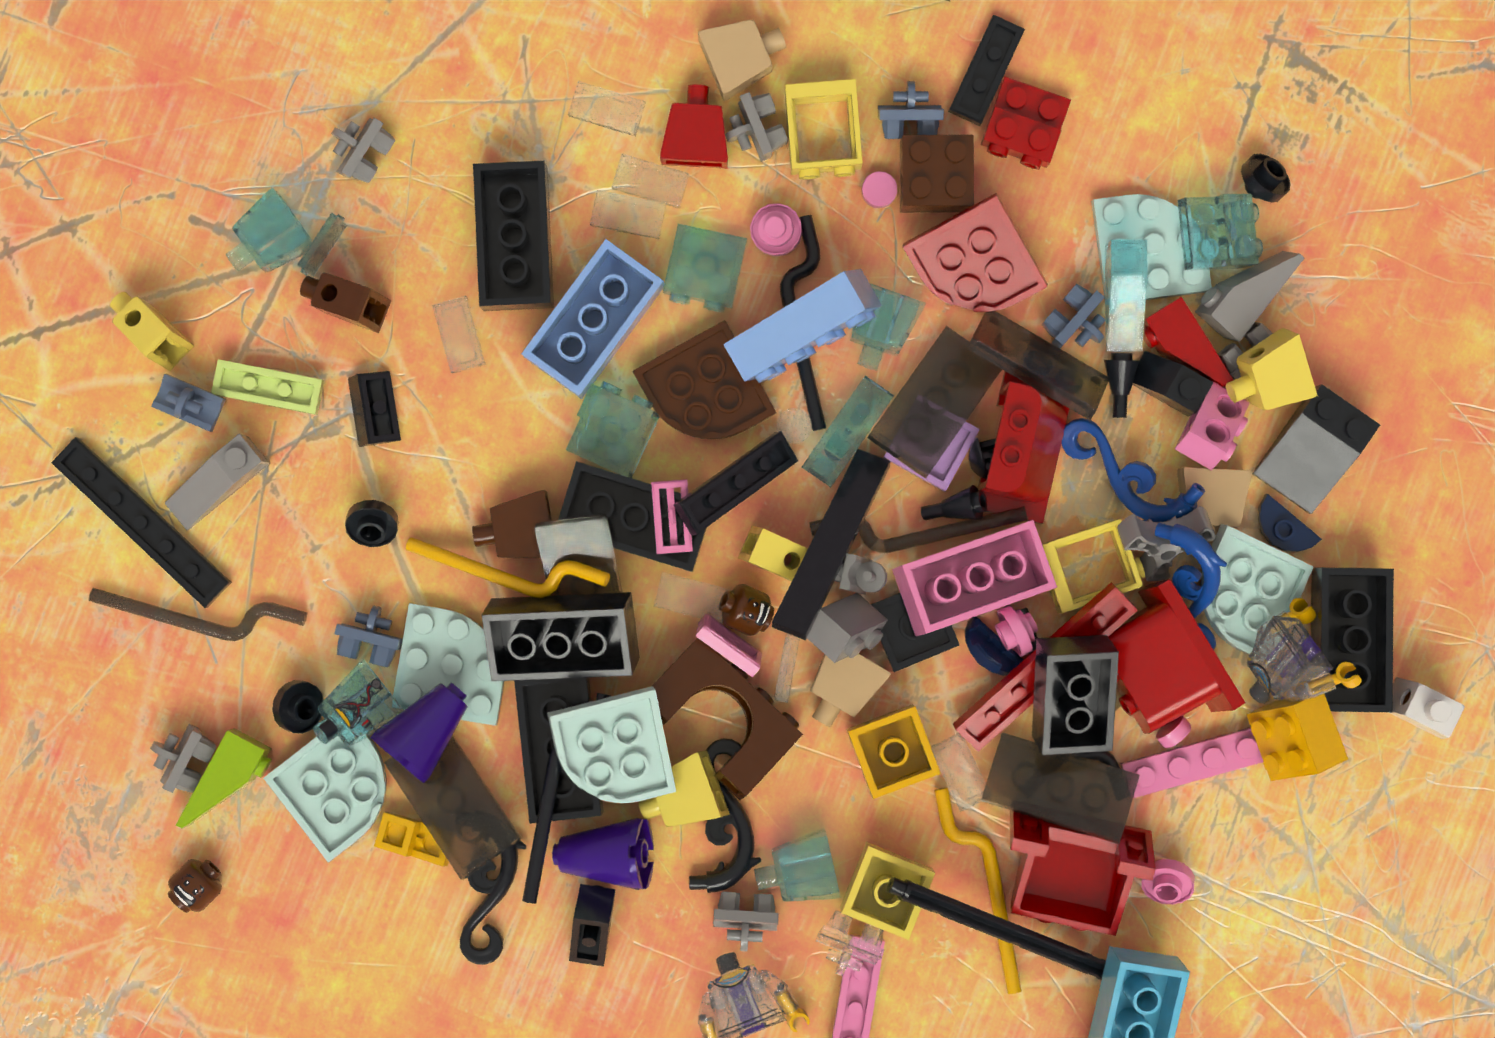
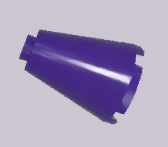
(423, 730)
(609, 854)

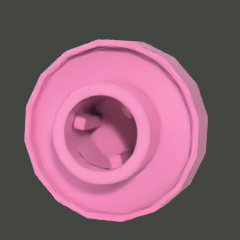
(776, 229)
(1016, 630)
(1171, 882)

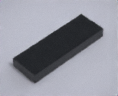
(986, 70)

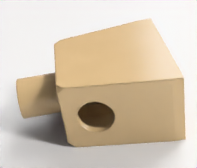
(739, 54)
(1223, 496)
(845, 686)

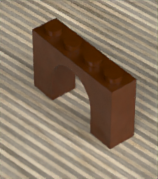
(768, 731)

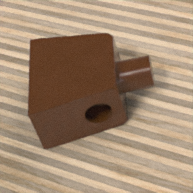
(346, 300)
(514, 526)

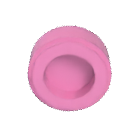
(879, 189)
(1173, 732)

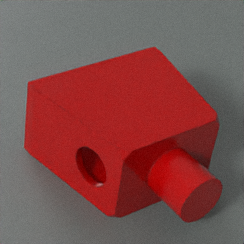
(695, 133)

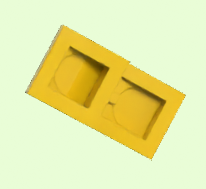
(408, 838)

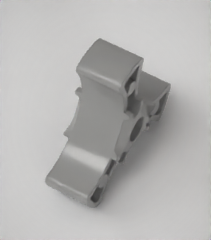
(1158, 551)

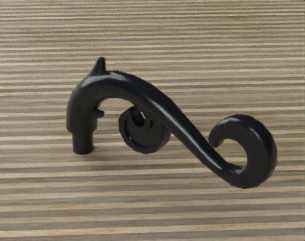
(742, 862)
(496, 891)

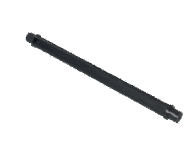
(996, 927)

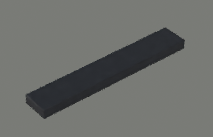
(141, 522)
(831, 544)

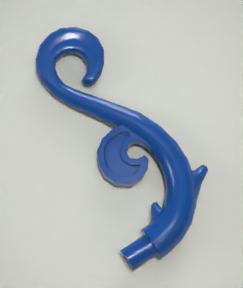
(1136, 471)
(1186, 575)

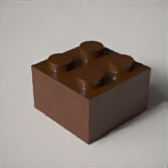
(936, 173)

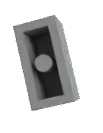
(847, 628)

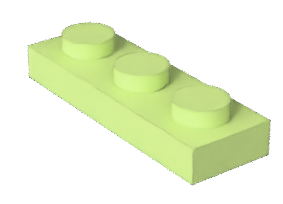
(267, 387)

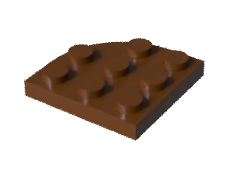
(701, 388)

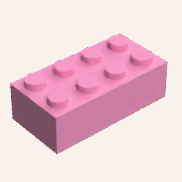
(974, 578)

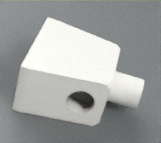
(1426, 708)

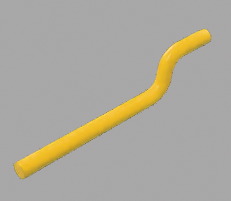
(506, 579)
(993, 880)

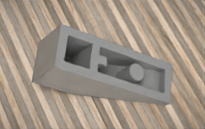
(1241, 299)
(216, 480)

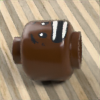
(746, 610)
(194, 885)

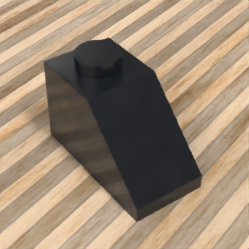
(1171, 383)
(591, 924)

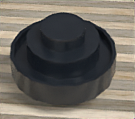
(1265, 178)
(371, 523)
(297, 706)

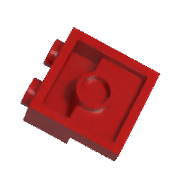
(1025, 123)

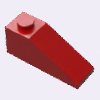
(1181, 340)

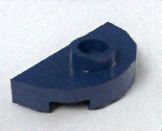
(1283, 528)
(988, 648)

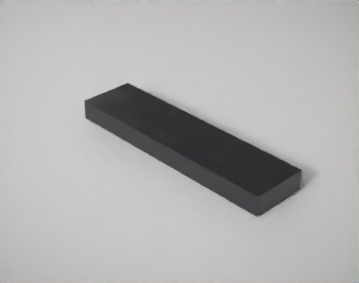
(735, 483)

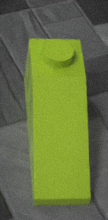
(232, 767)

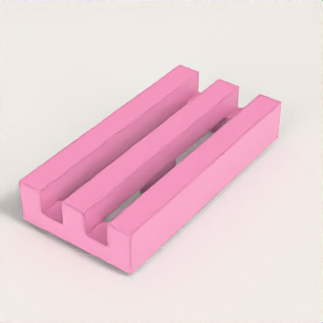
(674, 548)
(729, 645)

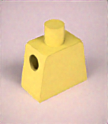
(149, 330)
(1273, 373)
(769, 550)
(696, 794)

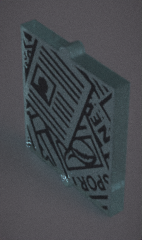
(322, 244)

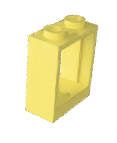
(822, 93)
(1131, 567)

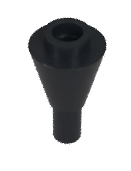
(1120, 374)
(963, 505)

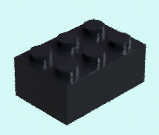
(1074, 694)

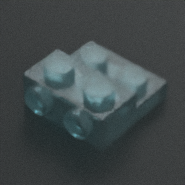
(1219, 232)
(704, 267)
(613, 429)

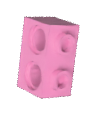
(1212, 429)

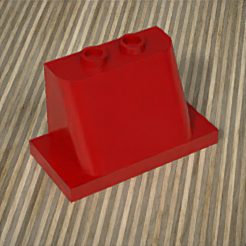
(1024, 450)
(1168, 662)
(1076, 876)

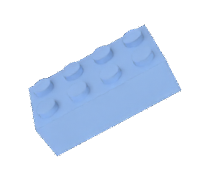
(593, 319)
(803, 324)

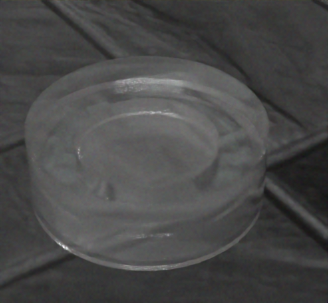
(794, 425)

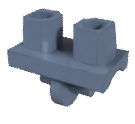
(894, 115)
(1084, 303)
(188, 402)
(352, 637)

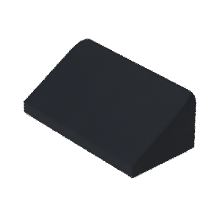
(374, 408)

